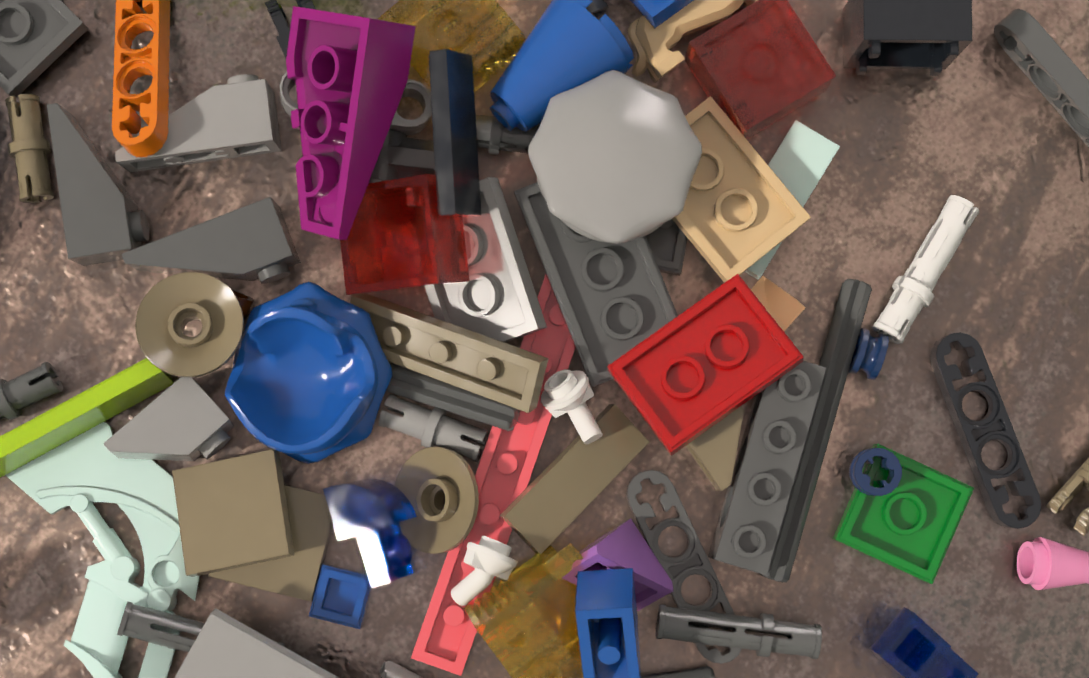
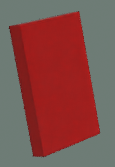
(705, 364)

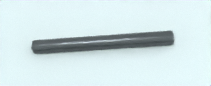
(837, 360)

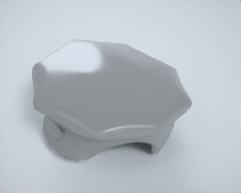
(614, 158)

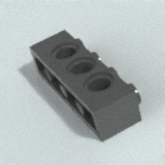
(766, 469)

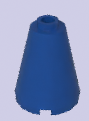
(558, 55)

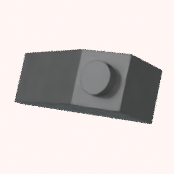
(95, 206)
(235, 246)

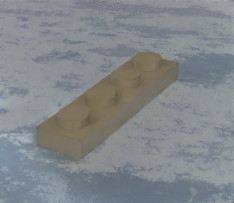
(456, 354)

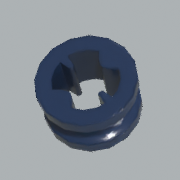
(869, 354)
(888, 462)

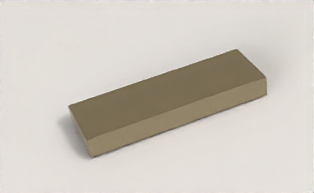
(574, 480)

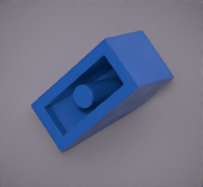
(608, 624)

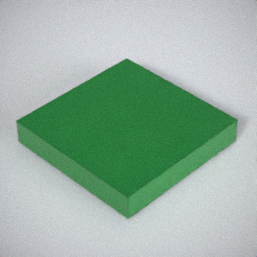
(911, 523)

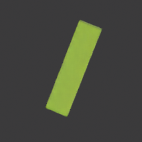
(80, 414)

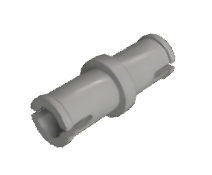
(433, 427)

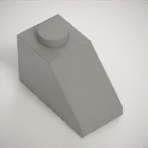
(174, 427)

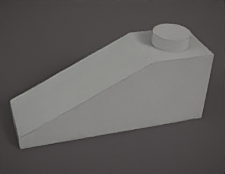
(216, 125)

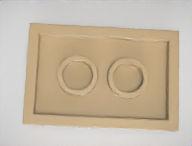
(735, 199)

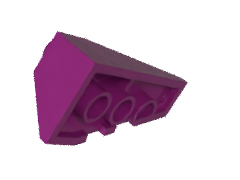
(347, 94)

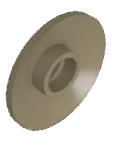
(174, 304)
(443, 498)

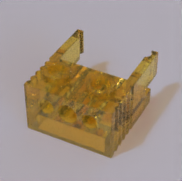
(461, 26)
(533, 618)

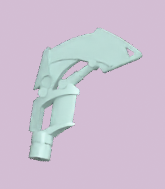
(87, 474)

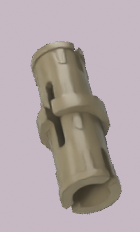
(29, 148)

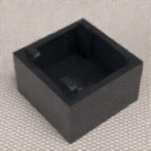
(905, 34)

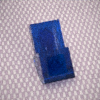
(373, 514)
(917, 651)

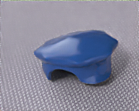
(308, 374)

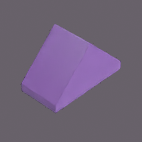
(625, 549)

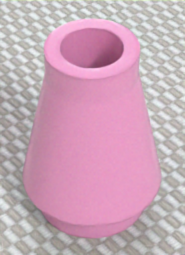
(1051, 564)

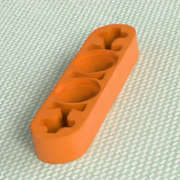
(135, 63)

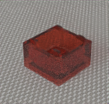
(759, 65)
(403, 240)

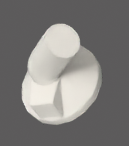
(568, 393)
(490, 561)

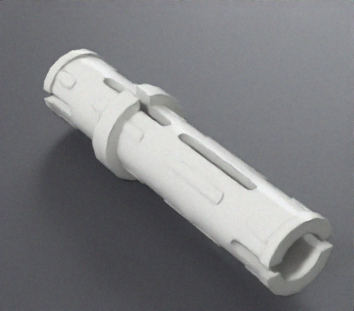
(916, 285)

